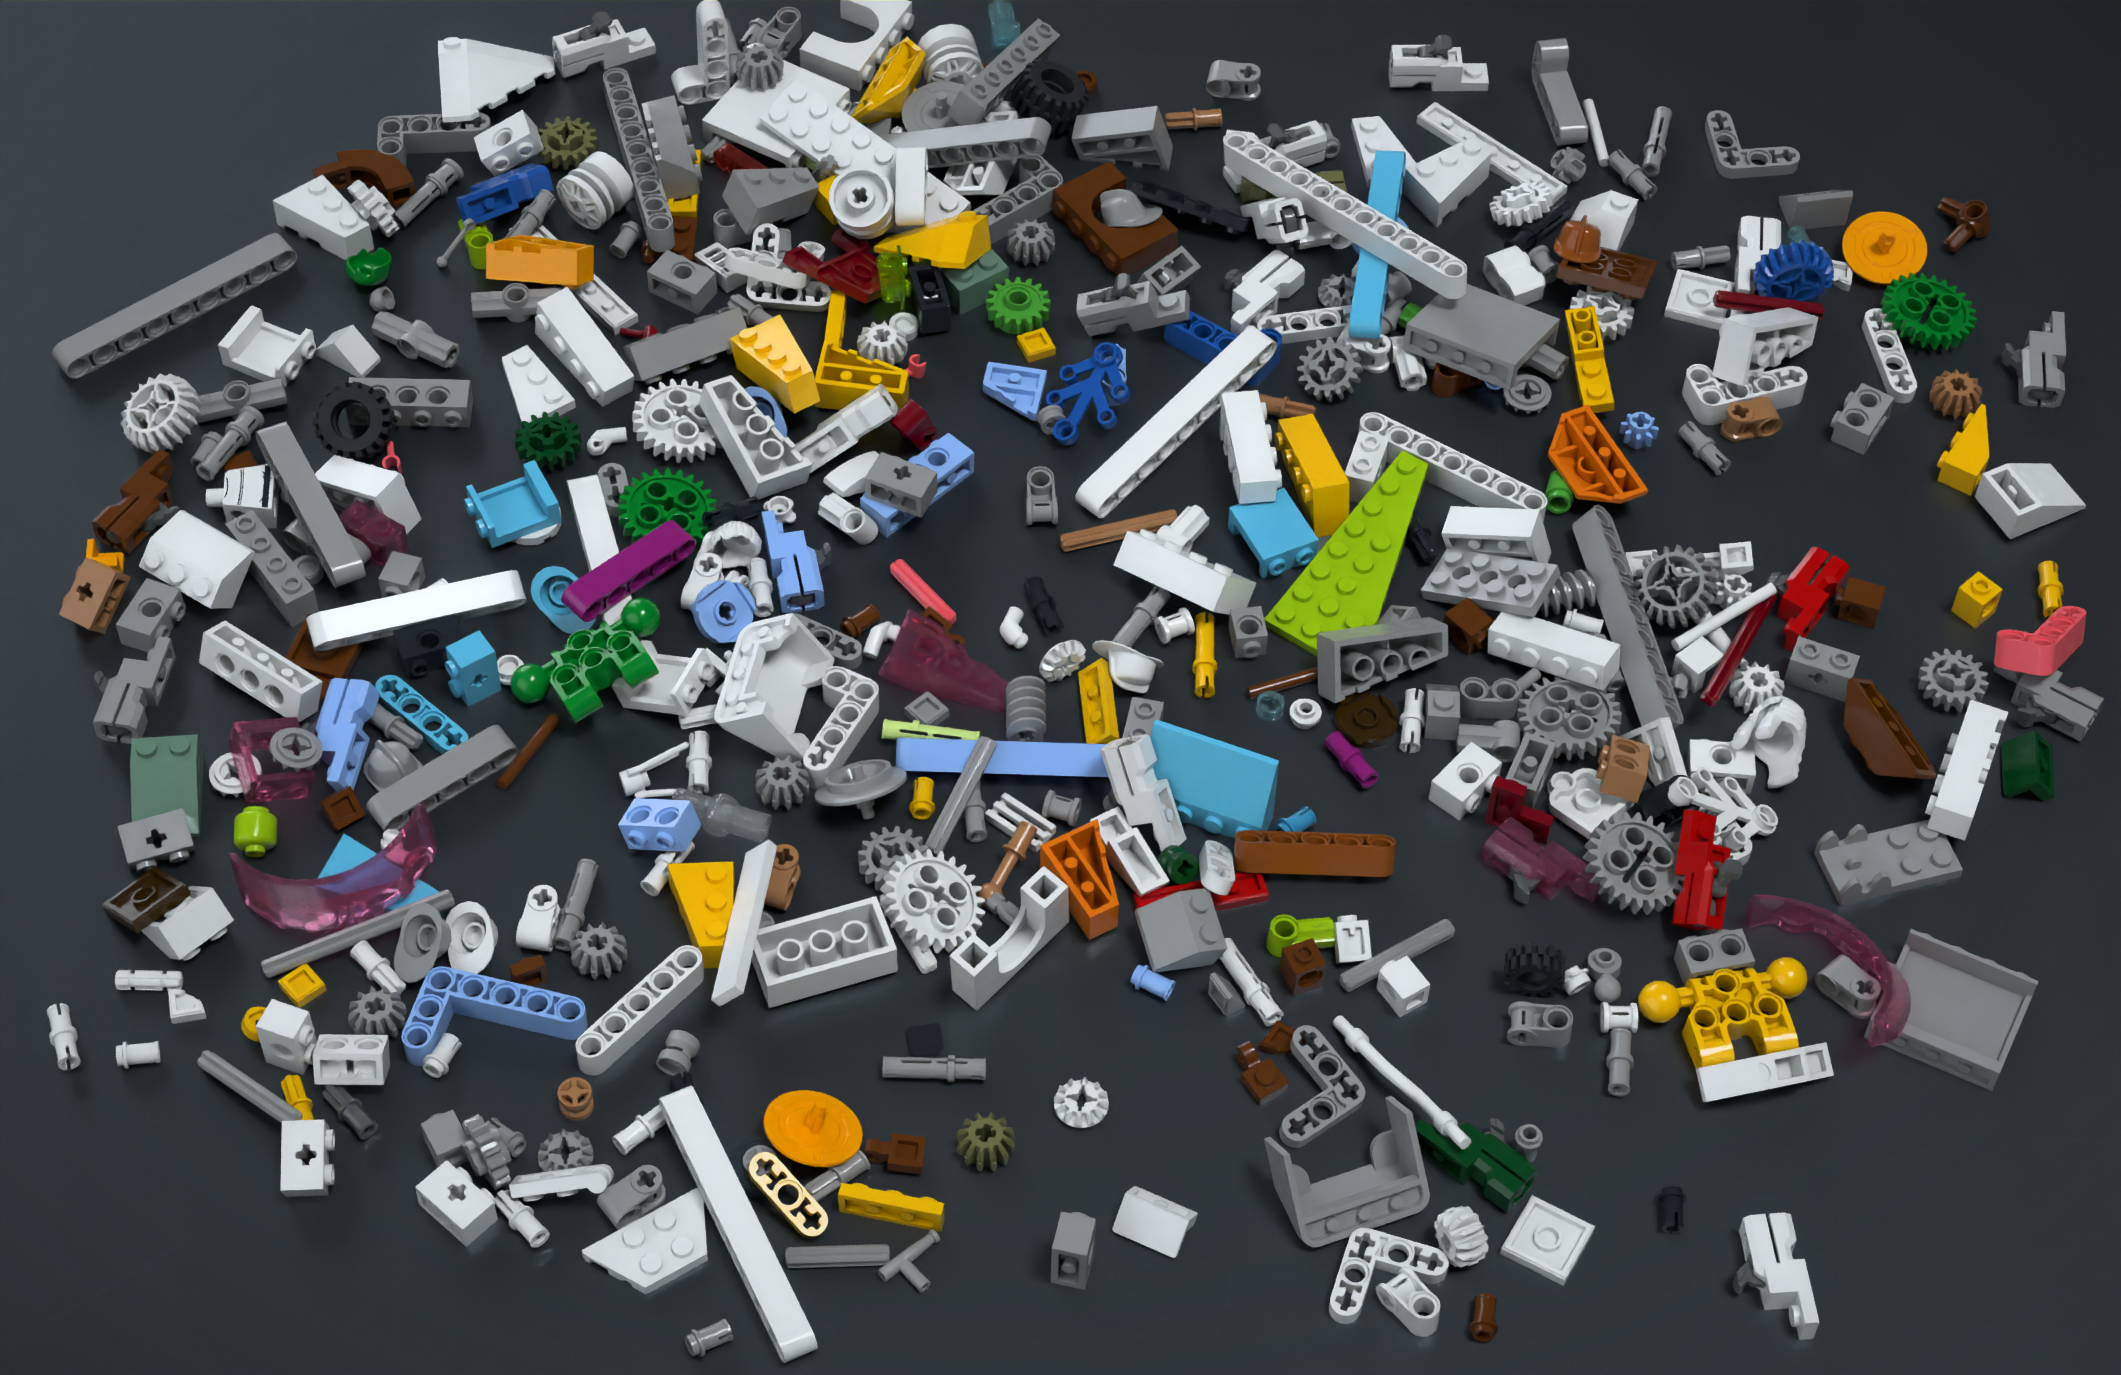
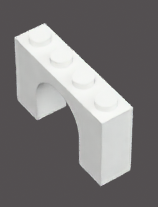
(856, 62)
(983, 970)

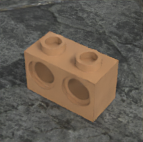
(1623, 768)

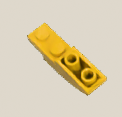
(1589, 359)

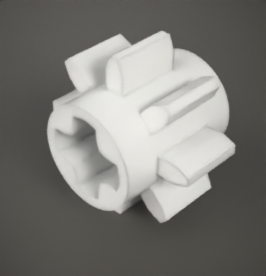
(1732, 590)

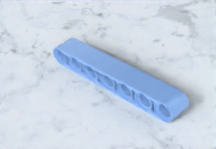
(1008, 757)

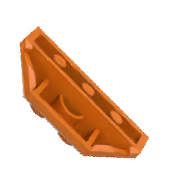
(1591, 460)

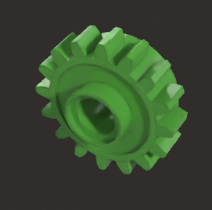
(1018, 306)

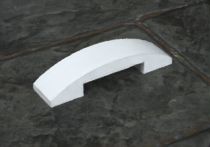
(1731, 560)

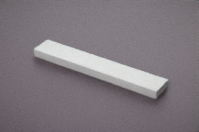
(1503, 160)
(599, 298)
(744, 923)

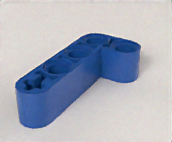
(1207, 340)

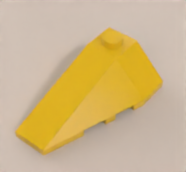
(947, 243)

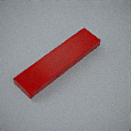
(1246, 890)

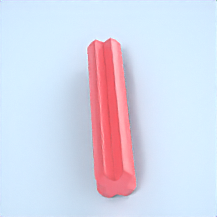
(921, 590)

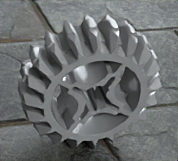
(1650, 590)

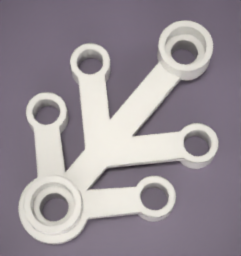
(1759, 818)

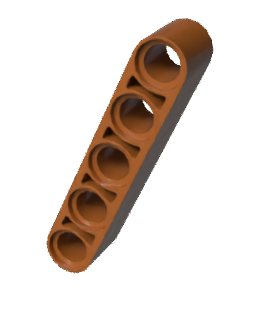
(1314, 853)

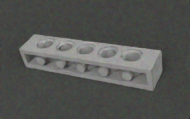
(1002, 74)

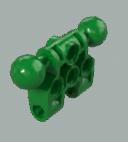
(593, 662)

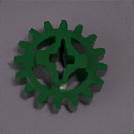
(548, 440)

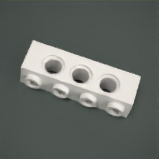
(260, 671)

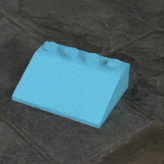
(1215, 781)

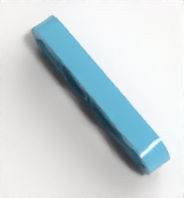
(419, 719)

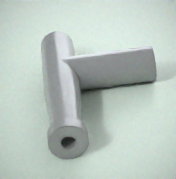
(904, 1264)

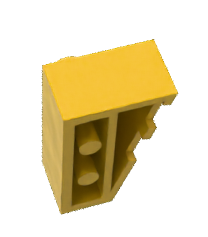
(846, 377)
(705, 903)

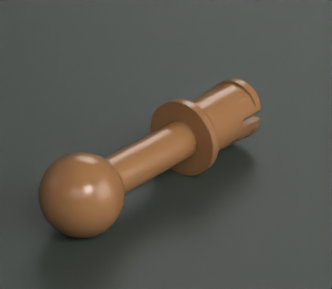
(1015, 851)

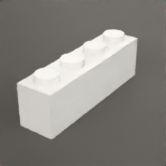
(1554, 649)

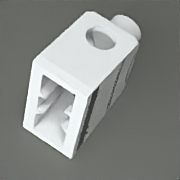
(247, 490)

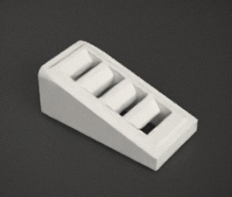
(727, 280)

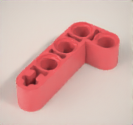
(2044, 649)

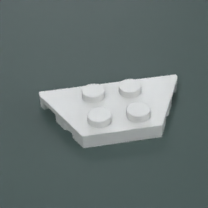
(656, 1245)

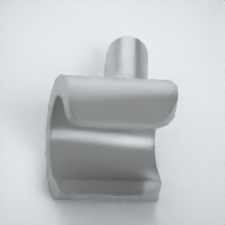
(1679, 685)

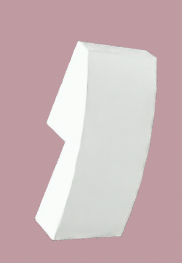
(850, 476)

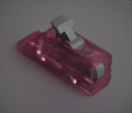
(1535, 866)

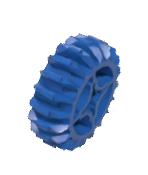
(1794, 272)

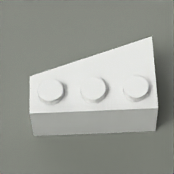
(1446, 178)
(325, 216)
(377, 487)
(1497, 532)

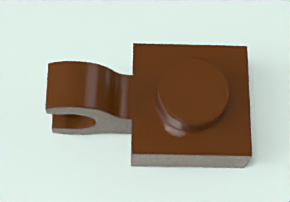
(1260, 1078)
(903, 1153)

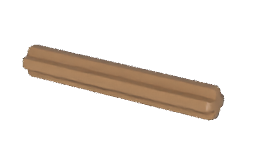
(1115, 530)

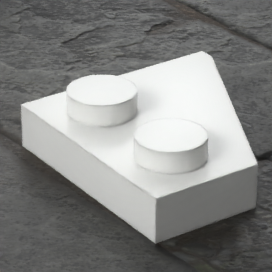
(1664, 751)

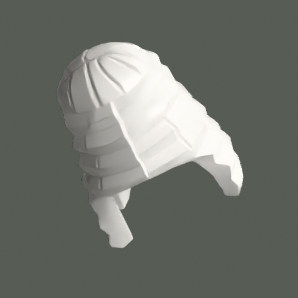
(1779, 738)

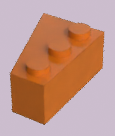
(1082, 865)

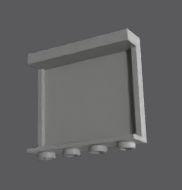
(1480, 335)
(1960, 1009)

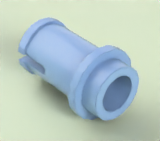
(1152, 982)

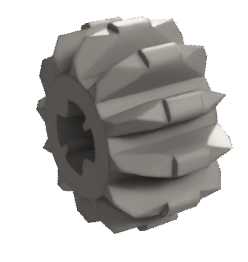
(759, 67)
(1030, 242)
(782, 782)
(598, 951)
(377, 1013)

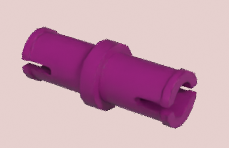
(1351, 759)

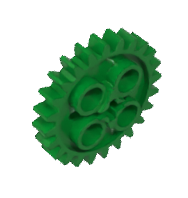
(1948, 322)
(672, 494)

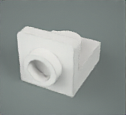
(1352, 939)

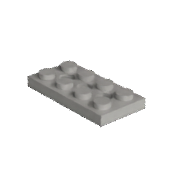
(1532, 578)

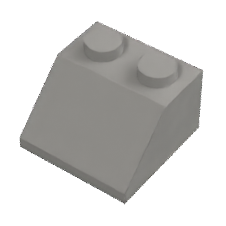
(1181, 931)

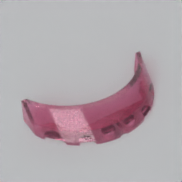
(346, 897)
(1802, 917)

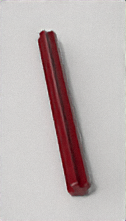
(1736, 652)

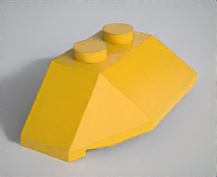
(892, 83)

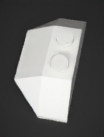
(984, 177)

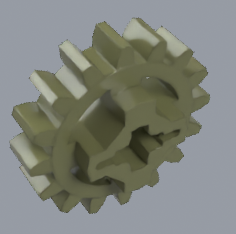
(567, 142)

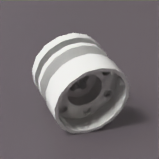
(950, 54)
(595, 190)

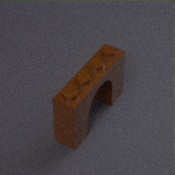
(1120, 248)

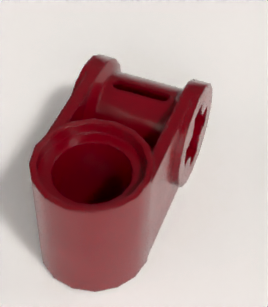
(915, 424)

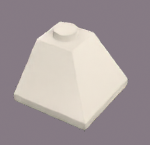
(1612, 214)

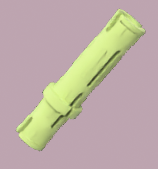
(891, 730)

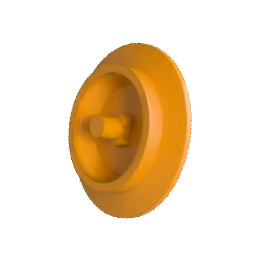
(1884, 247)
(813, 1128)

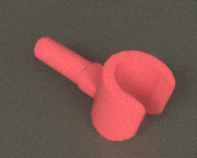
(914, 368)
(391, 459)

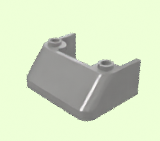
(1359, 1198)

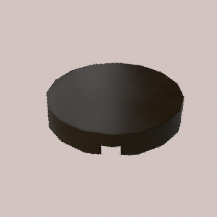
(1366, 720)

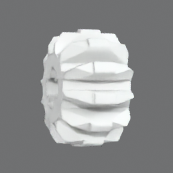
(883, 343)
(1754, 685)
(1461, 1236)

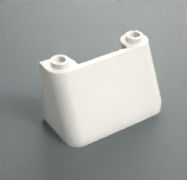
(768, 684)

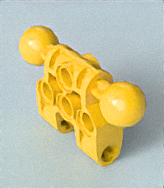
(1745, 999)

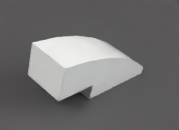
(1130, 853)

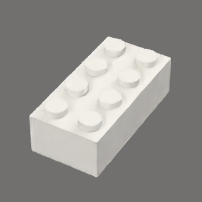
(823, 952)

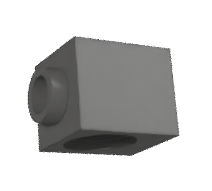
(401, 574)
(1248, 632)
(444, 1138)

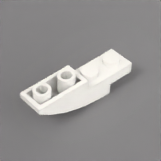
(1764, 1072)

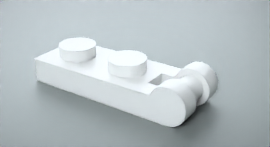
(564, 1182)

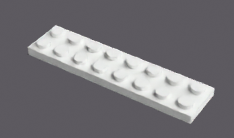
(823, 129)

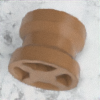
(571, 1091)

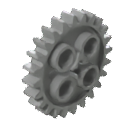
(1570, 715)
(1610, 844)

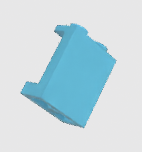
(514, 507)
(1274, 533)

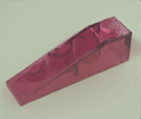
(929, 661)

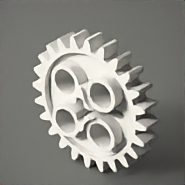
(674, 422)
(932, 900)

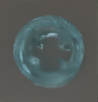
(1262, 710)

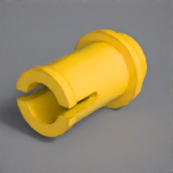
(922, 804)

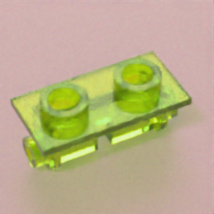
(896, 286)

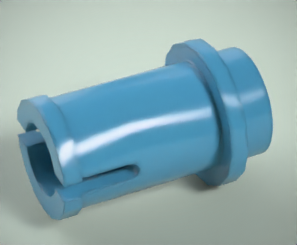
(1297, 822)

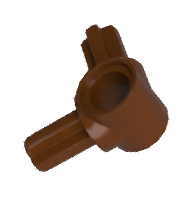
(1971, 221)

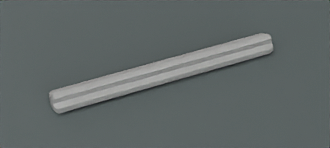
(349, 936)

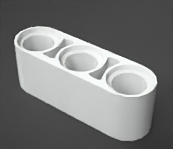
(911, 186)

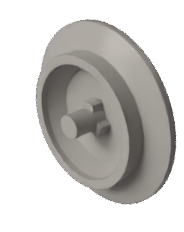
(929, 106)
(860, 784)

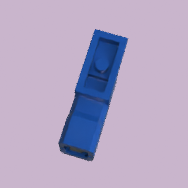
(504, 192)

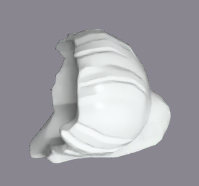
(733, 543)

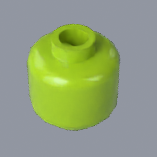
(255, 831)

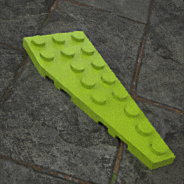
(1355, 567)

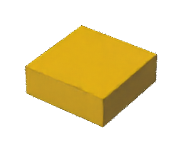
(1036, 345)
(302, 985)

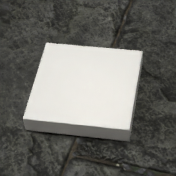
(1693, 299)
(1547, 1240)

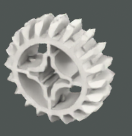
(155, 407)

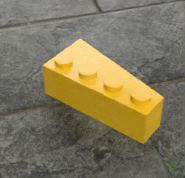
(776, 363)
(1314, 473)

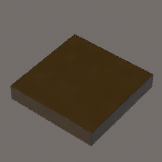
(146, 899)

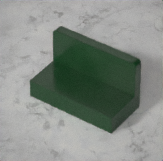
(2028, 766)

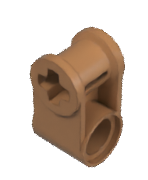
(1750, 420)
(783, 877)

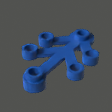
(1088, 390)

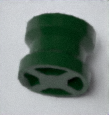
(1177, 857)

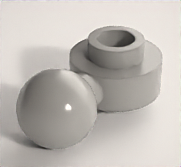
(1605, 967)

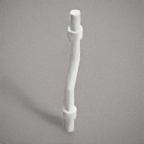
(1442, 1120)

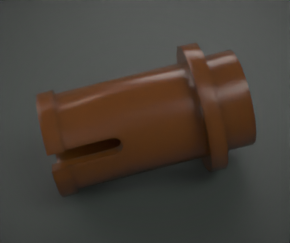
(860, 621)
(1484, 1323)

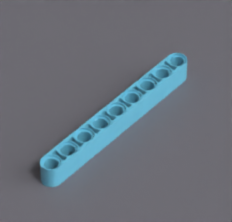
(1373, 272)

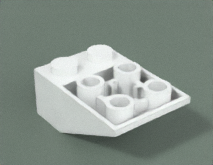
(2026, 496)

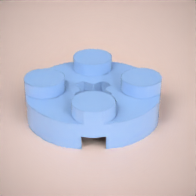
(707, 610)

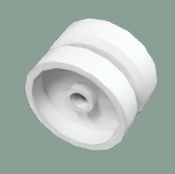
(848, 206)

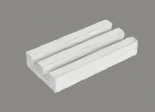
(1019, 812)

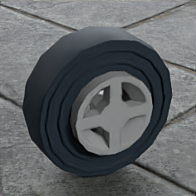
(742, 1157)

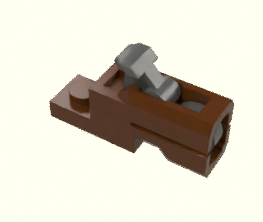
(143, 506)

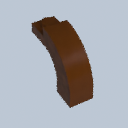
(372, 169)

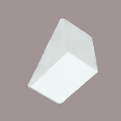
(349, 352)

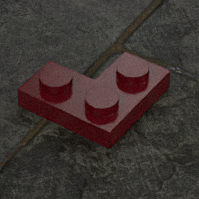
(1508, 801)

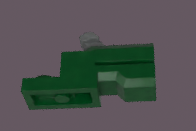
(1486, 1160)

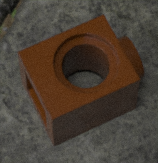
(1860, 602)
(1467, 626)
(1303, 967)

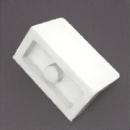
(1153, 1221)

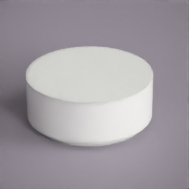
(906, 322)

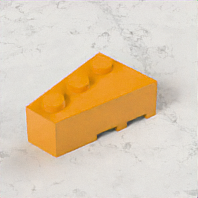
(540, 261)

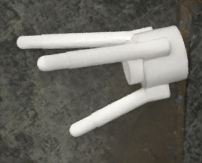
(636, 778)

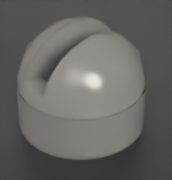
(382, 299)

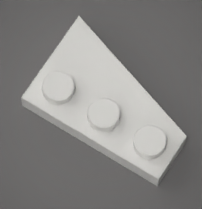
(534, 386)

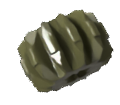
(997, 1142)

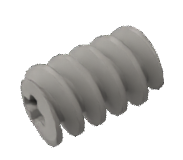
(1570, 589)
(1025, 709)

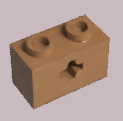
(97, 609)

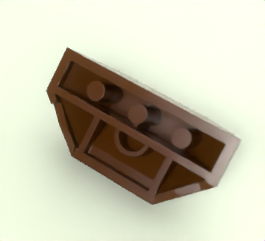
(1882, 734)

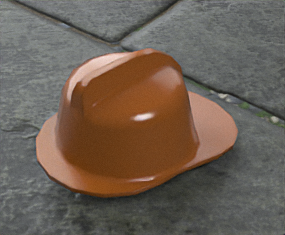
(1579, 241)

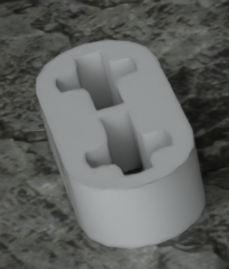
(610, 490)

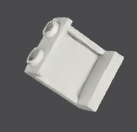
(265, 349)
(672, 689)

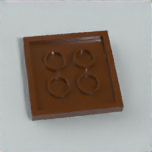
(1611, 272)

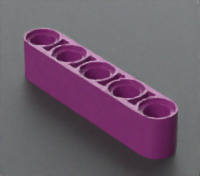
(628, 571)

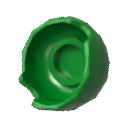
(368, 268)

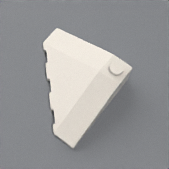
(483, 75)

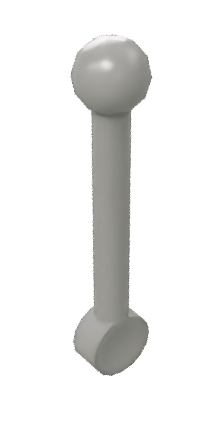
(469, 225)

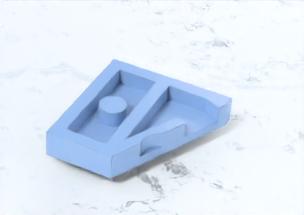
(1016, 387)

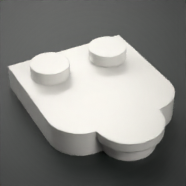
(1579, 803)

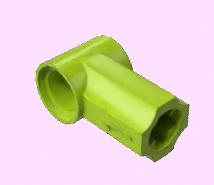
(476, 244)
(1296, 931)

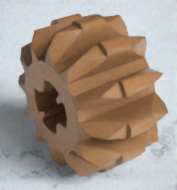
(1955, 394)

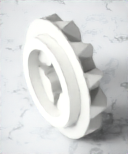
(1062, 660)
(220, 775)
(1093, 1110)

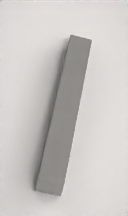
(639, 160)
(174, 306)
(1625, 618)

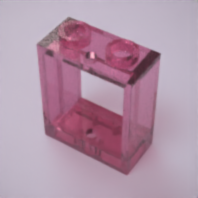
(256, 736)

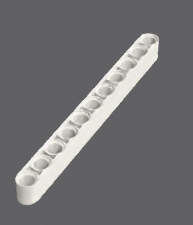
(1346, 215)

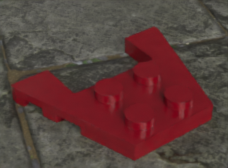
(850, 273)

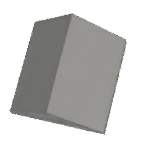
(1817, 208)

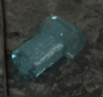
(1003, 25)

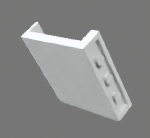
(739, 112)

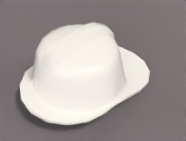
(1127, 666)
(471, 937)

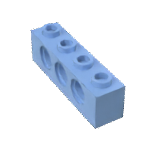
(952, 463)

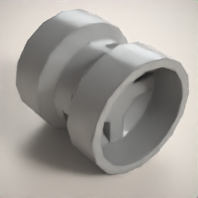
(679, 1050)

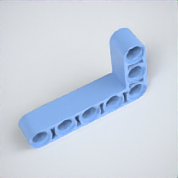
(487, 1007)

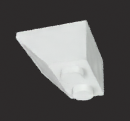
(190, 924)

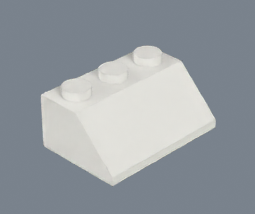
(198, 560)

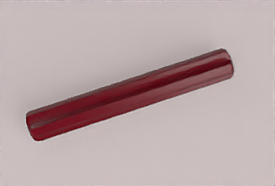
(1758, 303)

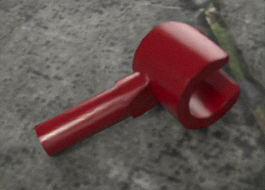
(640, 334)

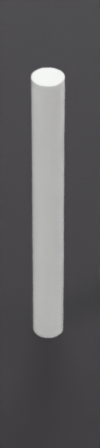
(1724, 616)

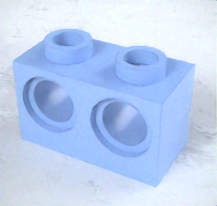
(659, 824)

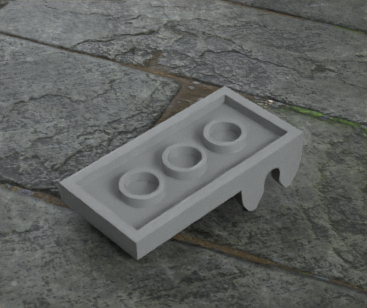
(1885, 861)

